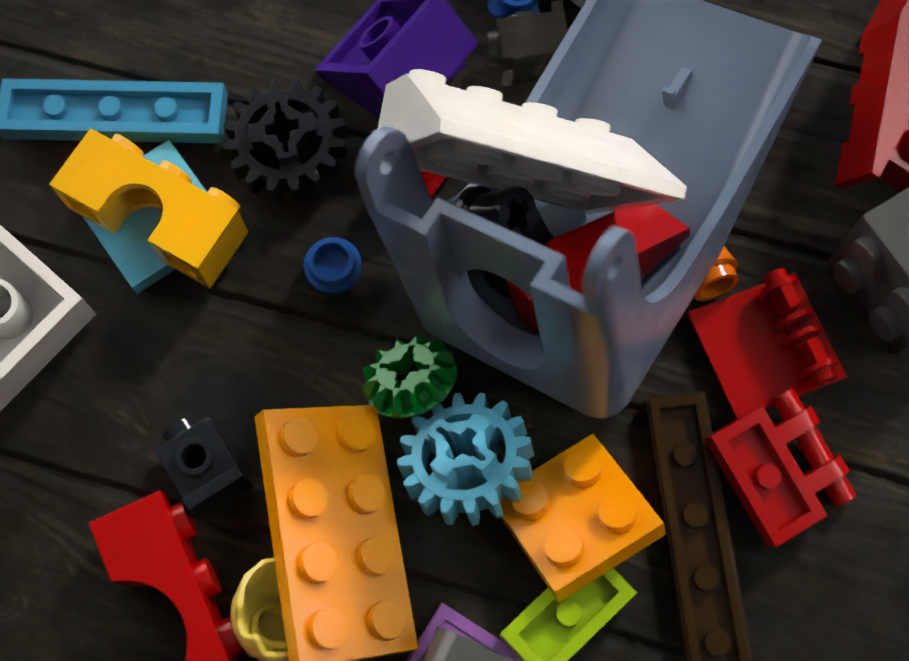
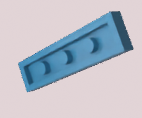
(128, 108)

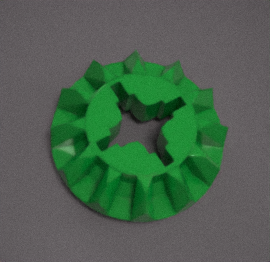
(421, 389)

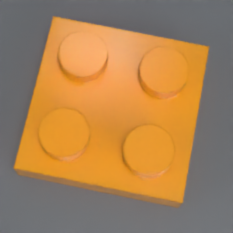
(580, 517)

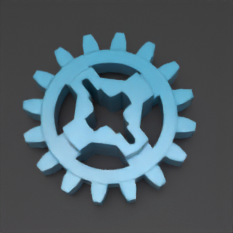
(467, 481)

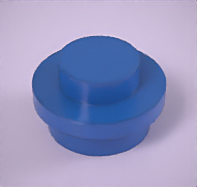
(333, 266)

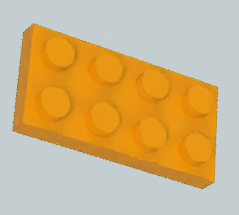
(334, 534)

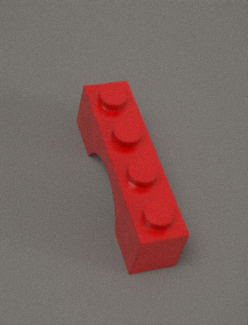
(153, 548)

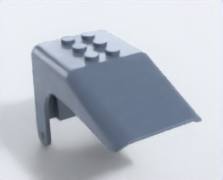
(692, 91)

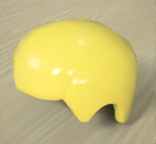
(258, 614)

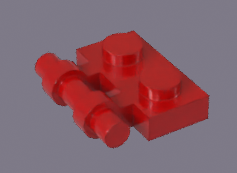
(766, 474)

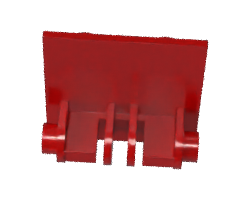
(766, 343)

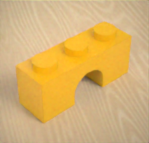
(112, 180)

